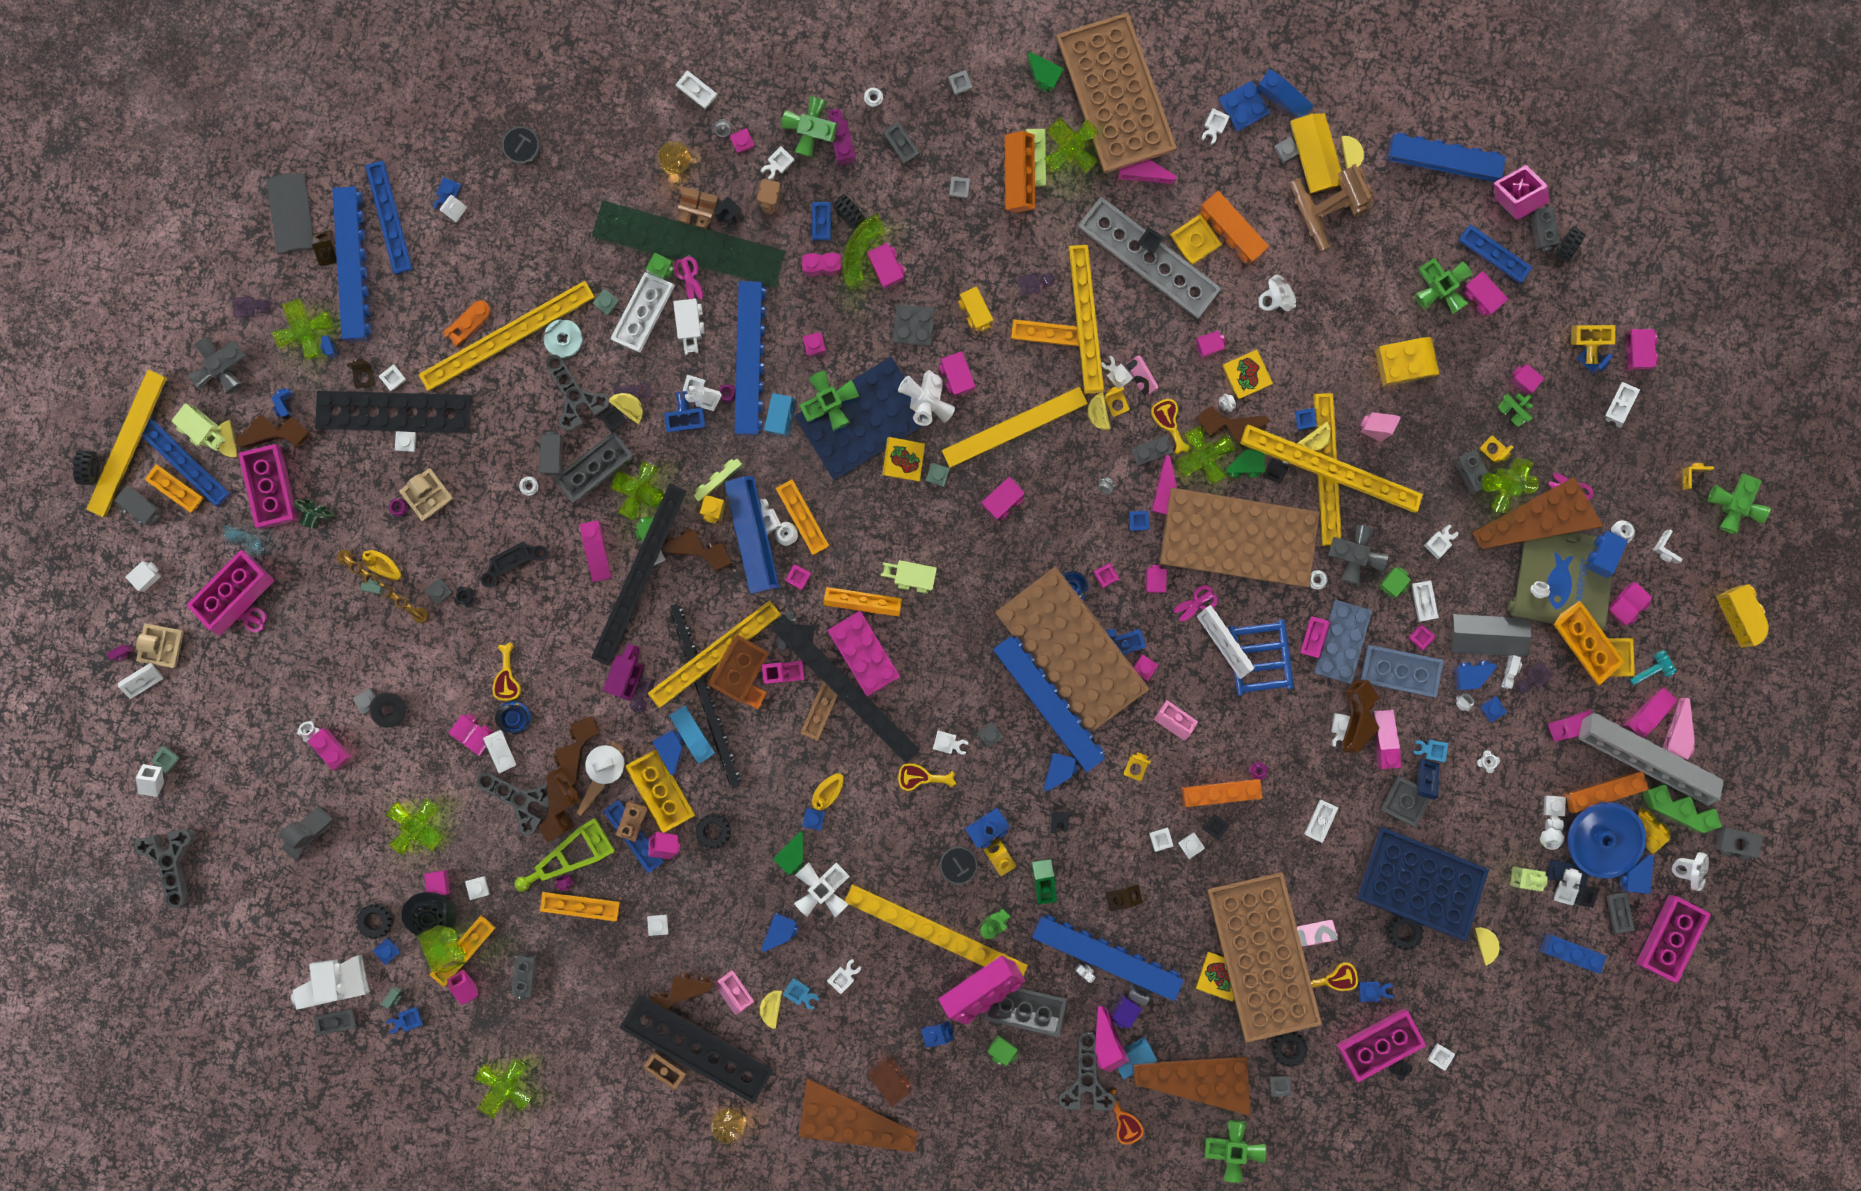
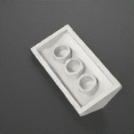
(642, 312)

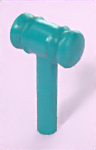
(1664, 664)

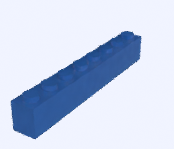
(350, 264)
(749, 358)
(1049, 704)
(1108, 958)

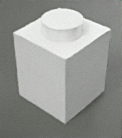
(143, 576)
(150, 780)

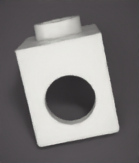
(1665, 554)

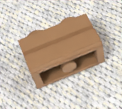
(769, 196)
(665, 1069)

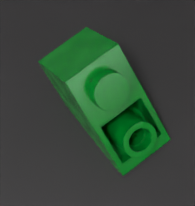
(1247, 463)

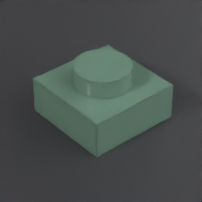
(606, 302)
(937, 474)
(372, 586)
(165, 758)
(392, 998)

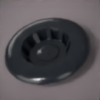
(427, 916)

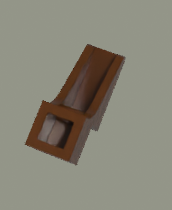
(1212, 423)
(264, 431)
(690, 544)
(1361, 722)
(570, 756)
(560, 797)
(682, 988)

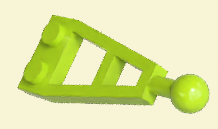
(596, 840)

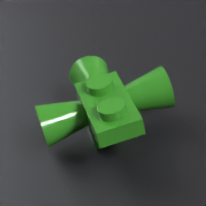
(810, 126)
(1443, 285)
(828, 401)
(1739, 503)
(1234, 1151)

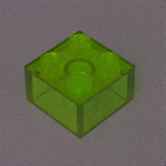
(442, 949)

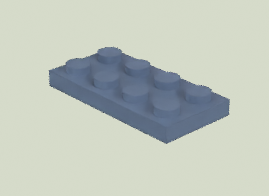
(1343, 642)
(1402, 671)

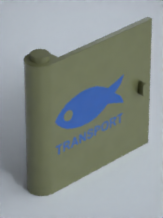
(1565, 571)

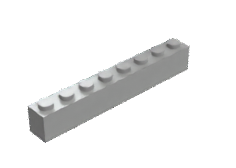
(1651, 759)

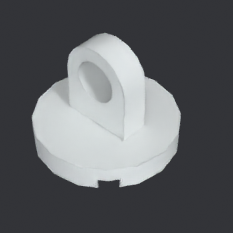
(1281, 295)
(605, 764)
(1695, 870)

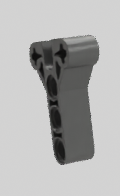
(571, 408)
(522, 812)
(300, 834)
(176, 851)
(1097, 1088)

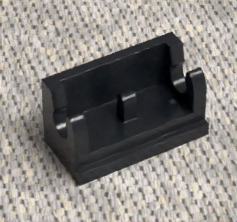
(728, 210)
(1059, 818)

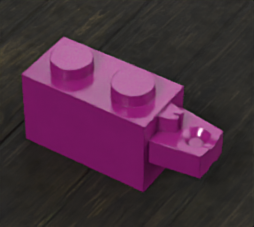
(842, 142)
(624, 673)

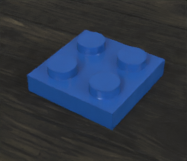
(1244, 106)

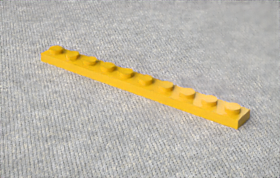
(506, 336)
(1331, 468)
(925, 928)

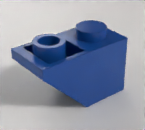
(1473, 676)

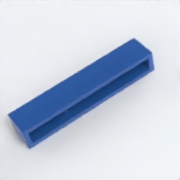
(1445, 157)
(751, 534)

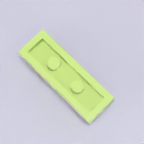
(1040, 154)
(718, 479)

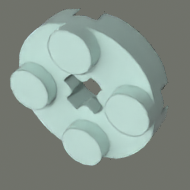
(552, 337)

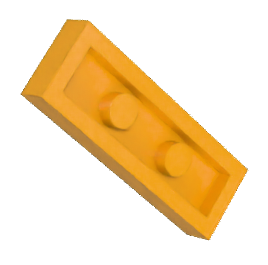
(174, 488)

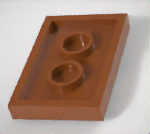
(738, 668)

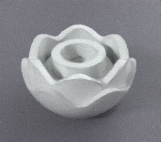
(1624, 525)
(792, 536)
(1552, 838)

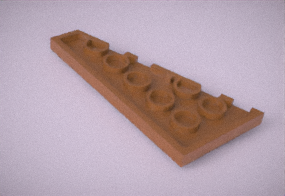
(1548, 515)
(1208, 1081)
(843, 1120)

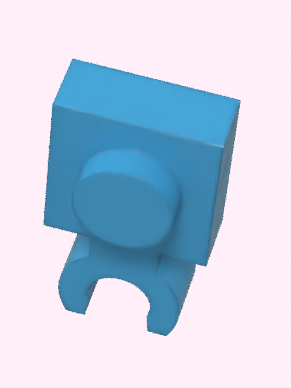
(1434, 750)
(798, 992)

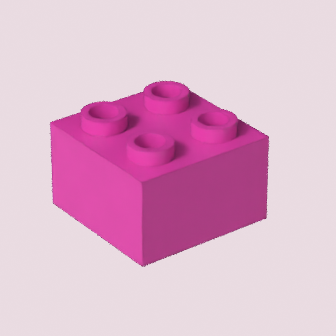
(1521, 192)

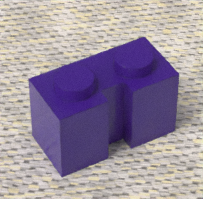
(1125, 1012)

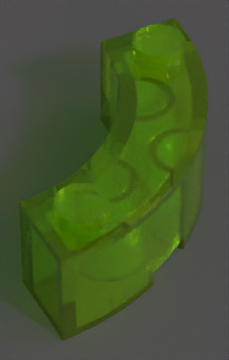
(856, 248)

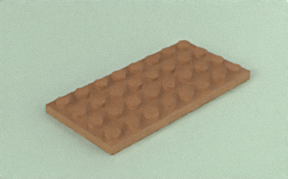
(1116, 92)
(1239, 537)
(1072, 649)
(1264, 957)

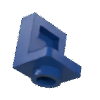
(281, 408)
(937, 1034)

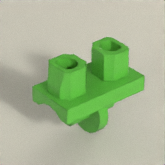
(1509, 403)
(994, 924)

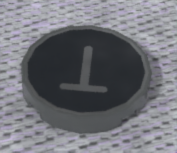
(520, 145)
(958, 865)

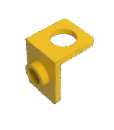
(1116, 394)
(1501, 454)
(1687, 472)
(1139, 759)
(1001, 859)

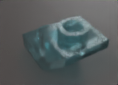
(237, 536)

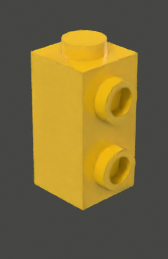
(976, 309)
(713, 509)

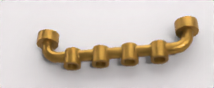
(419, 615)

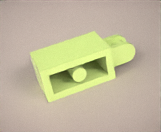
(198, 427)
(911, 575)
(1528, 879)

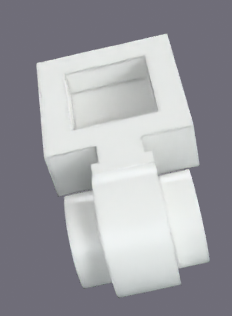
(1554, 807)
(1567, 891)

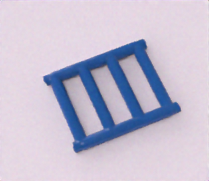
(1283, 645)

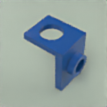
(1602, 361)

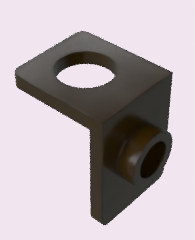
(324, 248)
(359, 366)
(1123, 898)

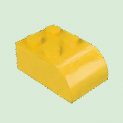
(1407, 361)
(1744, 615)

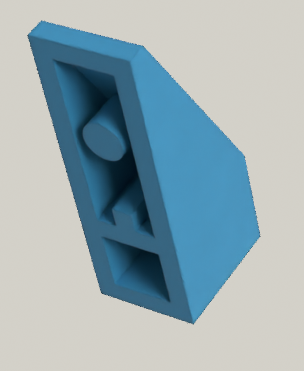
(692, 734)

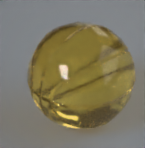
(674, 157)
(727, 1126)

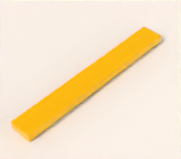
(1086, 319)
(1014, 427)
(126, 443)
(1328, 489)
(712, 655)

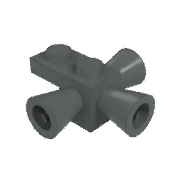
(218, 365)
(1357, 554)

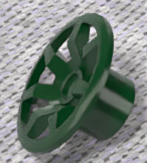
(311, 515)

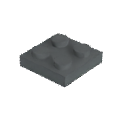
(913, 325)
(1404, 802)

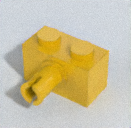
(1592, 337)

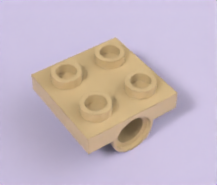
(426, 494)
(159, 645)

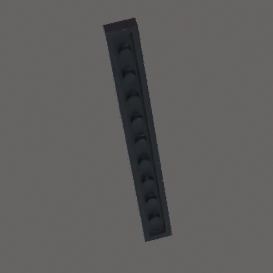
(638, 574)
(844, 688)
(708, 704)

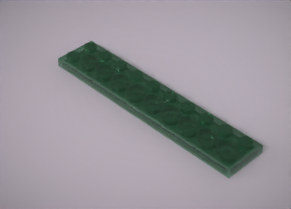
(678, 240)

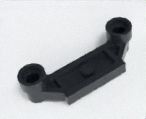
(511, 559)

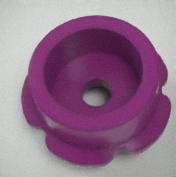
(727, 388)
(393, 507)
(1263, 771)
(563, 883)

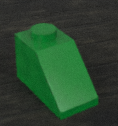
(1044, 72)
(792, 855)
(1044, 881)

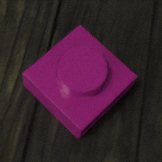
(120, 653)

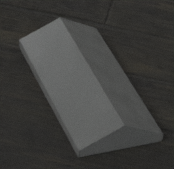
(290, 213)
(594, 467)
(1490, 635)
(1029, 1012)

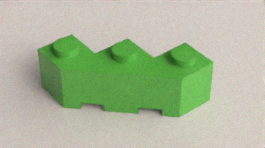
(1680, 809)

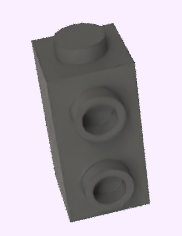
(1545, 229)
(551, 454)
(136, 504)
(524, 976)

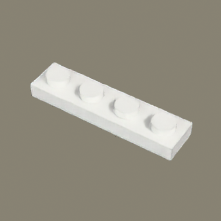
(1225, 642)

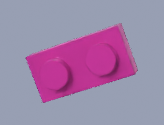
(1315, 637)

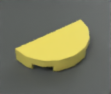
(1352, 151)
(628, 405)
(1098, 413)
(1317, 439)
(229, 447)
(1487, 944)
(770, 1008)

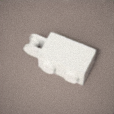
(688, 323)

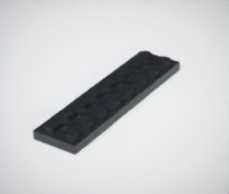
(384, 401)
(696, 1061)

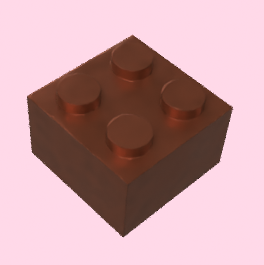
(889, 1080)

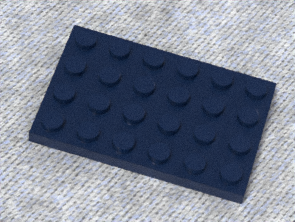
(872, 416)
(1422, 884)

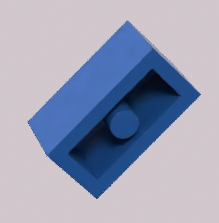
(1606, 554)

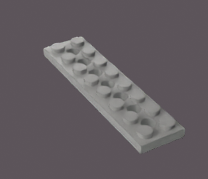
(1149, 271)

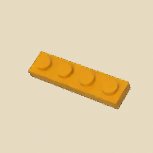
(1045, 333)
(802, 517)
(862, 601)
(579, 906)
(470, 943)

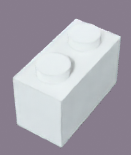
(326, 981)

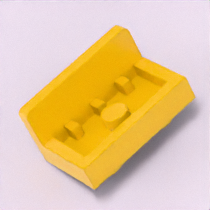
(1656, 833)

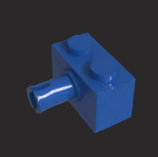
(684, 417)
(987, 828)

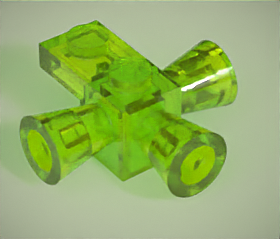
(1071, 145)
(302, 328)
(1204, 455)
(1510, 483)
(637, 490)
(415, 827)
(502, 1088)

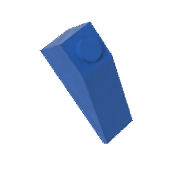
(1284, 94)

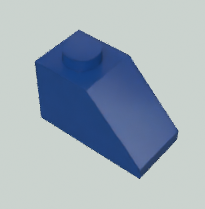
(670, 749)
(1059, 770)
(1639, 877)
(780, 931)

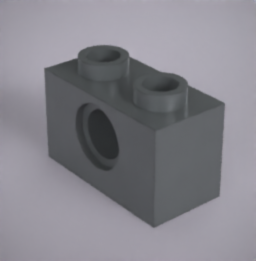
(1471, 470)
(1750, 843)

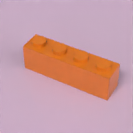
(1019, 171)
(1233, 227)
(1606, 791)
(1221, 793)

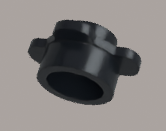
(459, 596)
(1406, 1068)

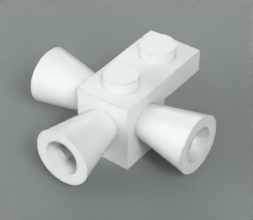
(926, 398)
(822, 889)

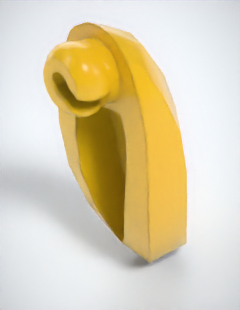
(381, 565)
(827, 791)

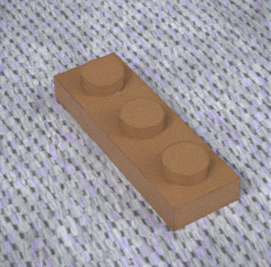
(819, 712)

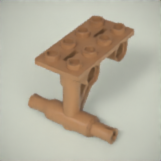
(1353, 194)

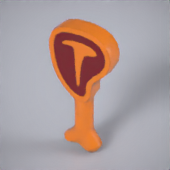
(1129, 1127)

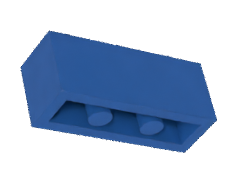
(1573, 953)

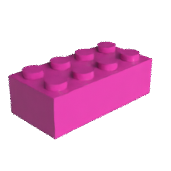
(268, 486)
(230, 593)
(863, 653)
(1673, 938)
(982, 990)
(1380, 1045)

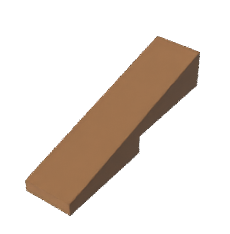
(595, 788)

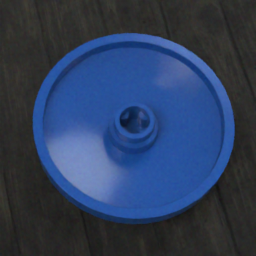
(1606, 840)

